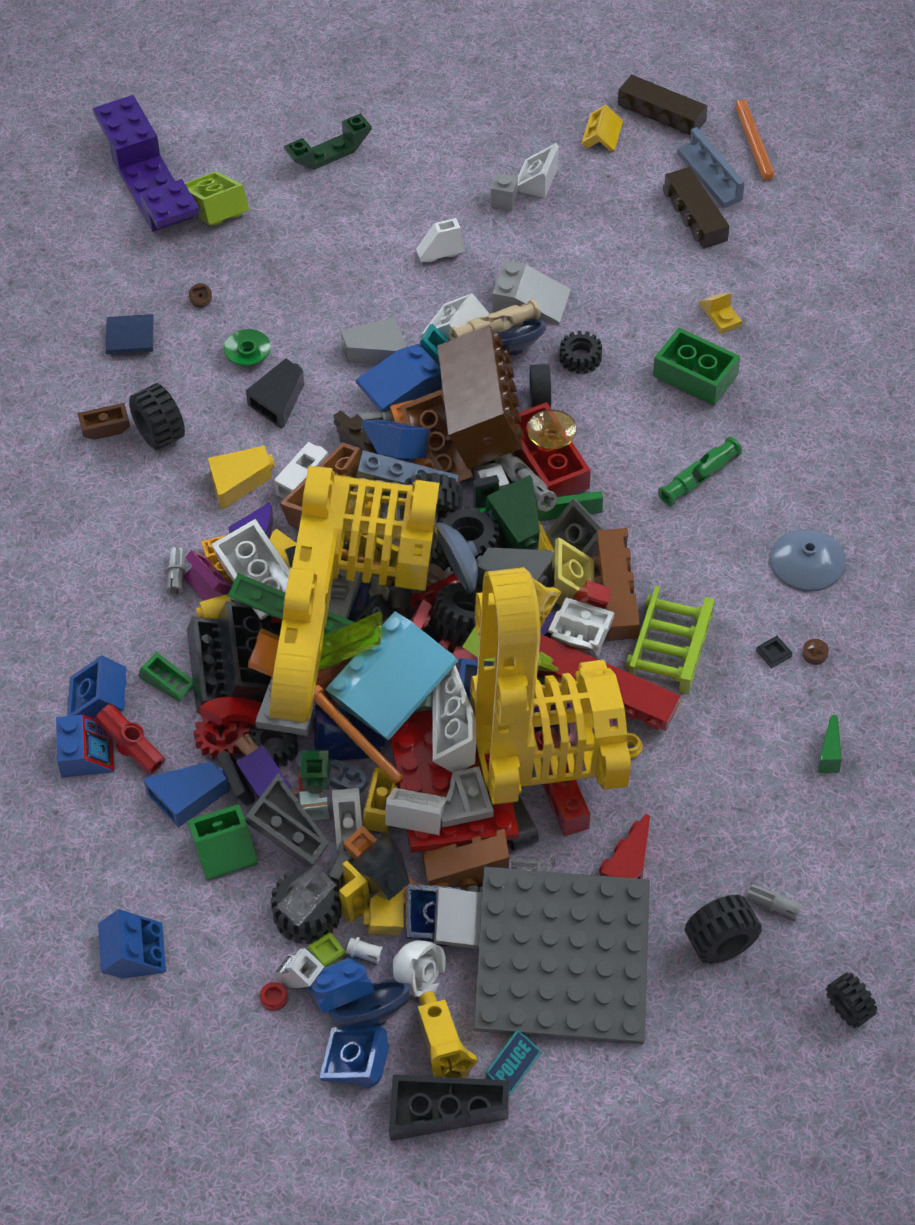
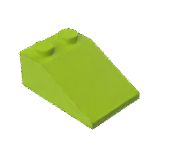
(218, 197)

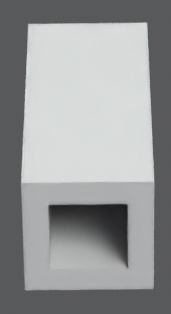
(297, 469)

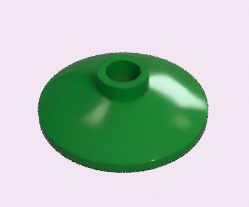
(247, 347)

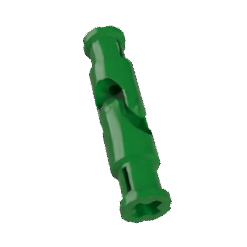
(711, 462)

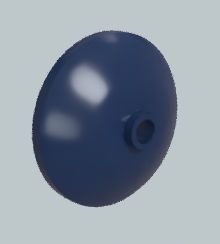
(522, 336)
(373, 1008)

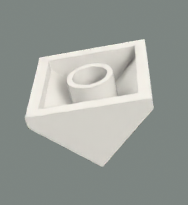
(539, 172)
(415, 811)

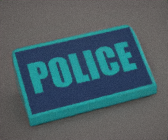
(514, 1060)

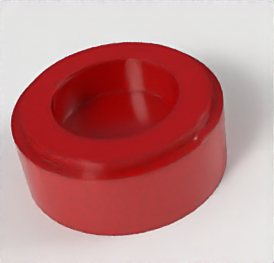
(273, 996)

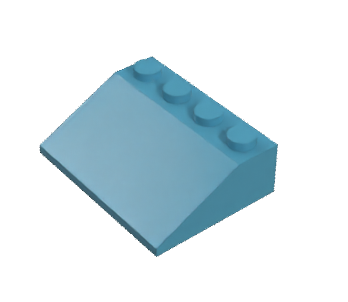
(393, 677)

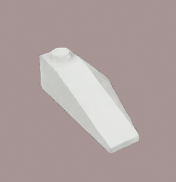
(453, 724)

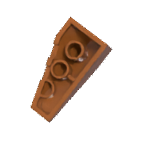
(431, 414)

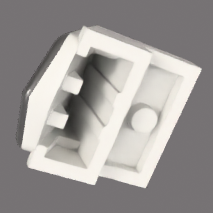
(581, 626)

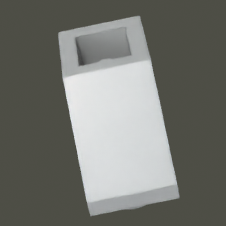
(441, 241)

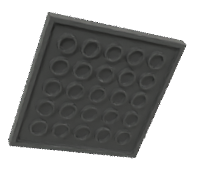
(563, 955)

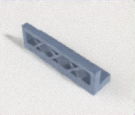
(712, 169)

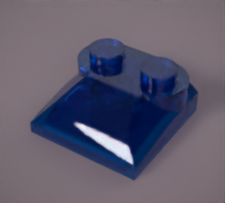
(420, 912)

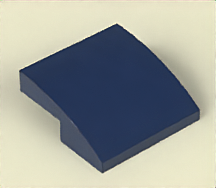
(130, 334)

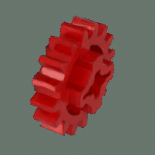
(208, 736)

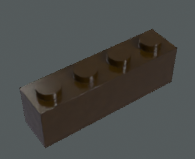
(661, 104)
(696, 207)

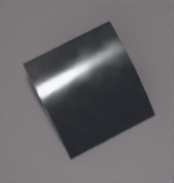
(222, 651)

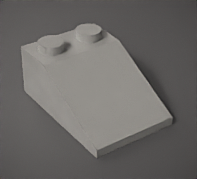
(520, 283)

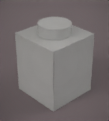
(504, 191)

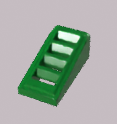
(147, 674)
(830, 755)

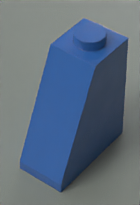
(187, 790)

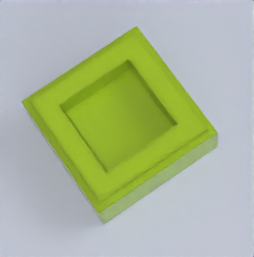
(327, 950)

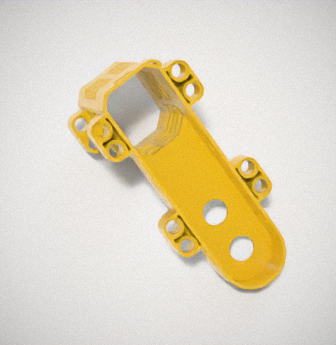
(319, 560)
(506, 693)

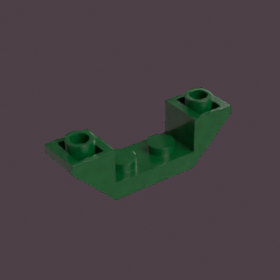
(353, 134)

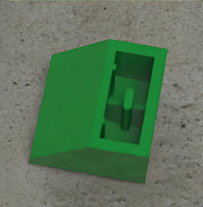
(222, 842)

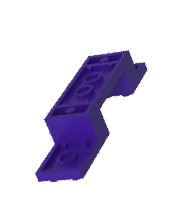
(139, 163)

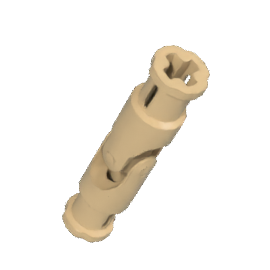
(513, 317)

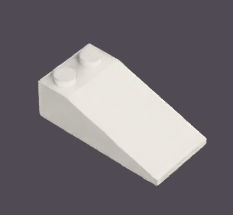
(253, 555)

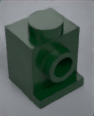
(315, 771)

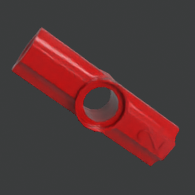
(122, 731)

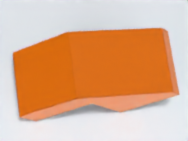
(264, 653)

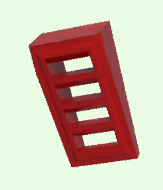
(593, 594)

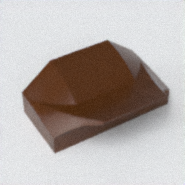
(104, 421)

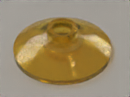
(552, 429)

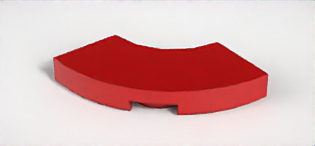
(230, 709)

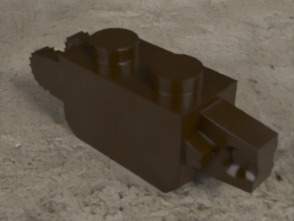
(352, 432)

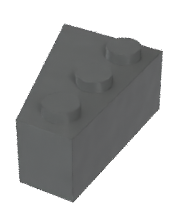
(287, 824)

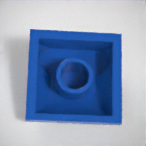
(340, 985)
(355, 1055)

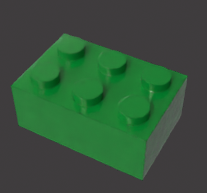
(696, 366)

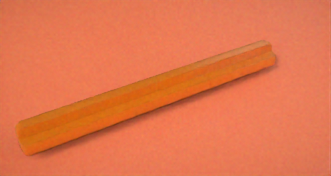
(754, 140)

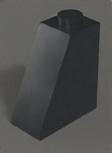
(277, 392)
(383, 867)

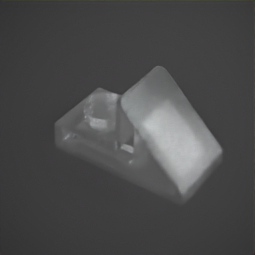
(305, 895)

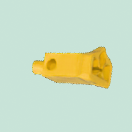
(442, 1042)

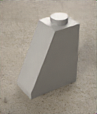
(371, 341)

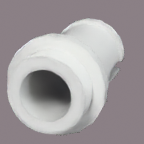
(364, 950)

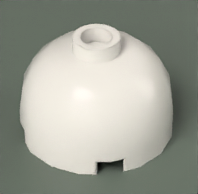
(418, 963)

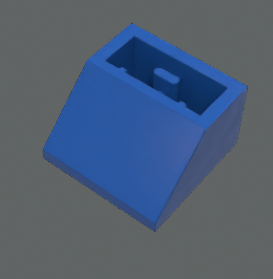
(131, 945)

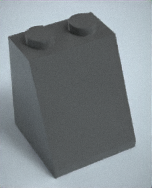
(538, 562)

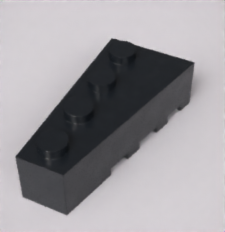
(444, 1103)

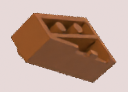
(465, 864)

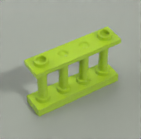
(695, 634)

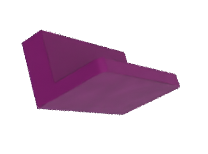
(205, 577)

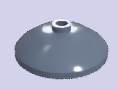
(459, 555)
(804, 568)

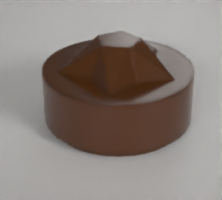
(200, 295)
(815, 651)

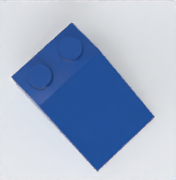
(401, 378)

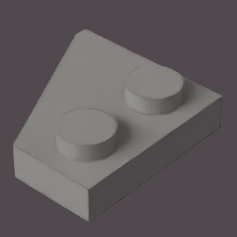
(466, 798)

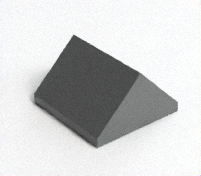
(576, 528)

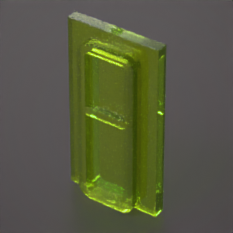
(351, 640)

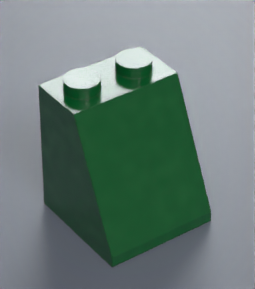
(516, 514)

